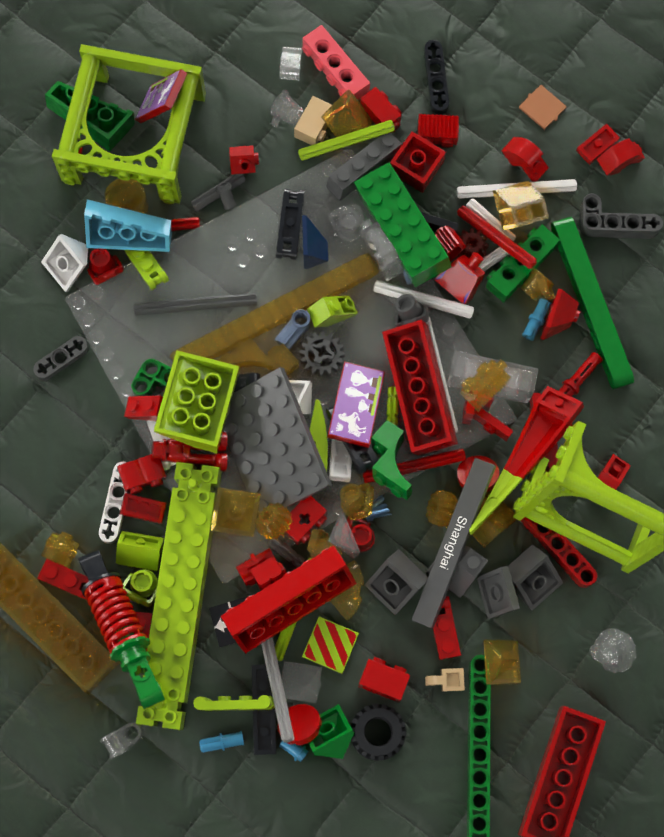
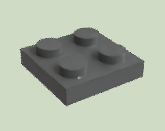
(498, 592)

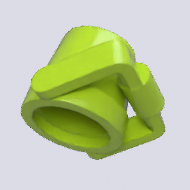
(143, 585)

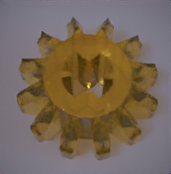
(441, 508)
(273, 521)

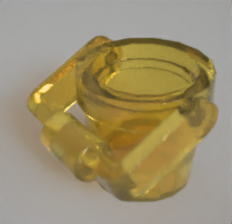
(538, 286)
(355, 502)
(319, 542)

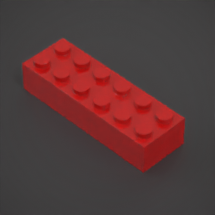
(419, 388)
(288, 599)
(562, 774)

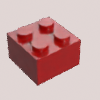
(417, 161)
(384, 680)

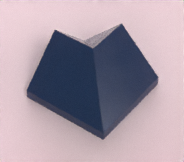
(314, 245)

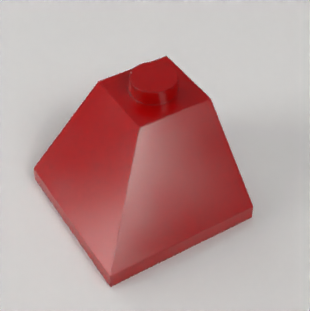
(561, 314)

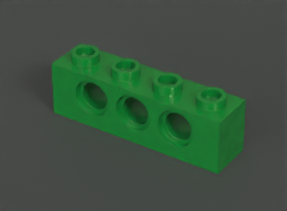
(504, 288)

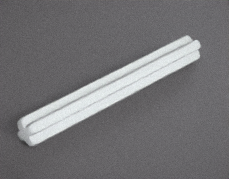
(425, 299)

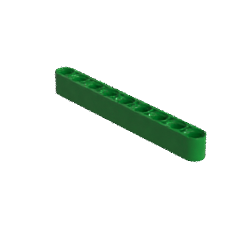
(592, 303)
(476, 743)

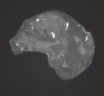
(614, 650)

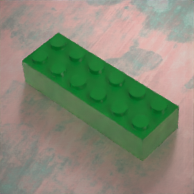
(403, 224)

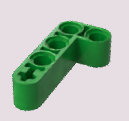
(151, 380)

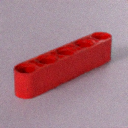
(560, 555)

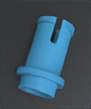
(296, 751)

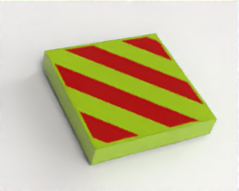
(330, 645)

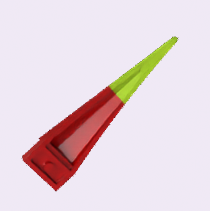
(543, 429)

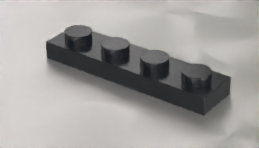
(263, 720)

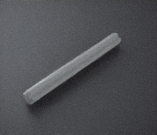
(277, 691)

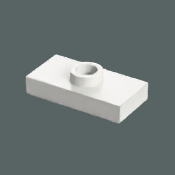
(339, 462)

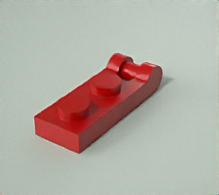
(63, 578)
(445, 633)

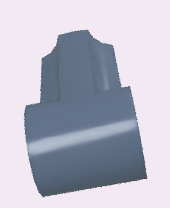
(292, 331)

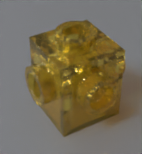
(60, 548)

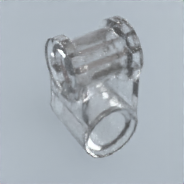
(121, 740)

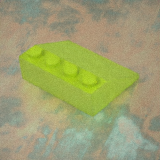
(197, 401)

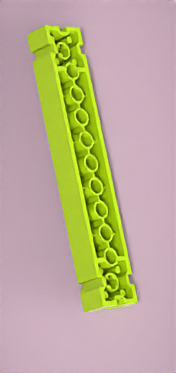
(180, 592)

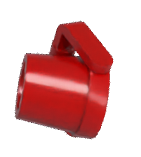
(103, 266)
(363, 534)

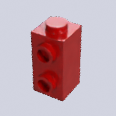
(379, 108)

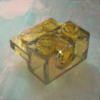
(490, 375)

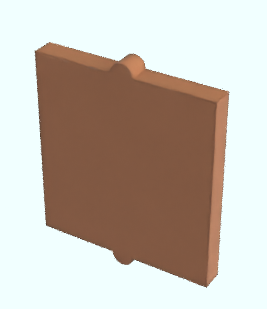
(542, 107)

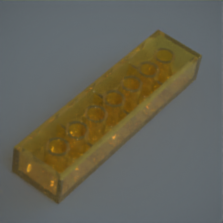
(52, 625)

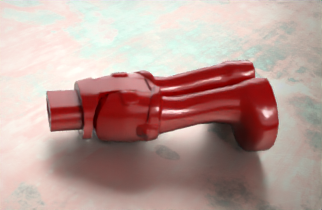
(179, 452)

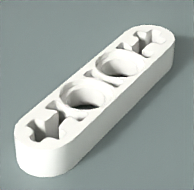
(111, 502)

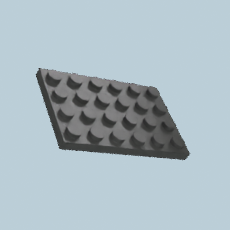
(274, 443)

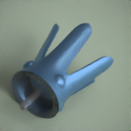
(378, 510)

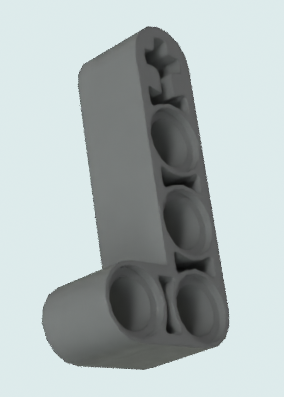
(620, 221)

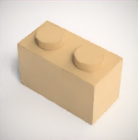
(311, 126)

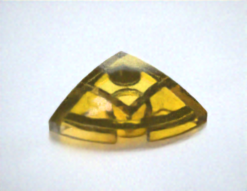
(350, 600)

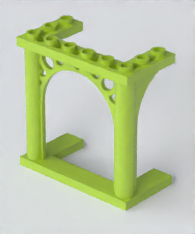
(93, 69)
(574, 478)

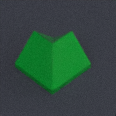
(333, 734)

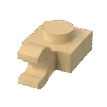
(449, 680)

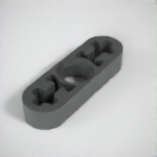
(59, 367)

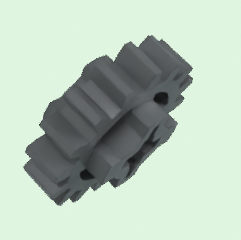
(314, 351)

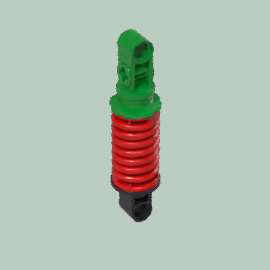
(120, 626)

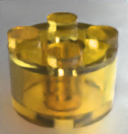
(128, 191)

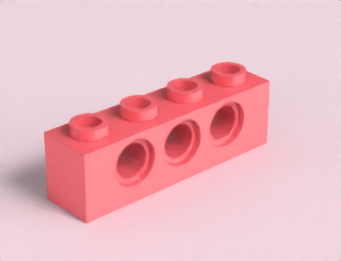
(321, 40)

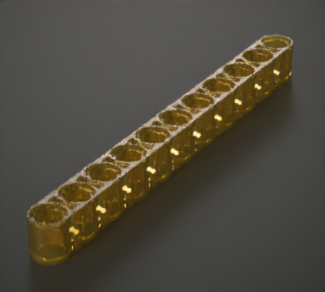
(281, 309)

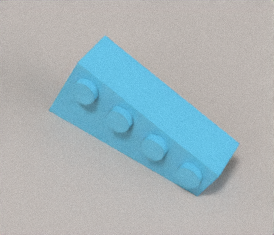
(125, 229)

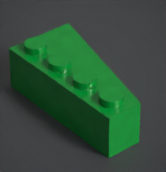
(105, 121)

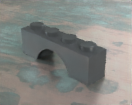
(377, 153)

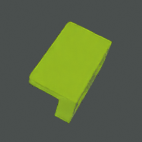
(139, 550)

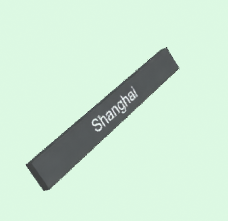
(453, 543)

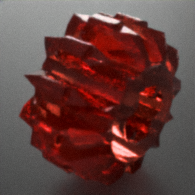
(474, 240)

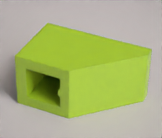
(331, 310)

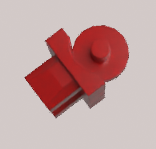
(245, 568)

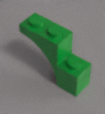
(385, 471)

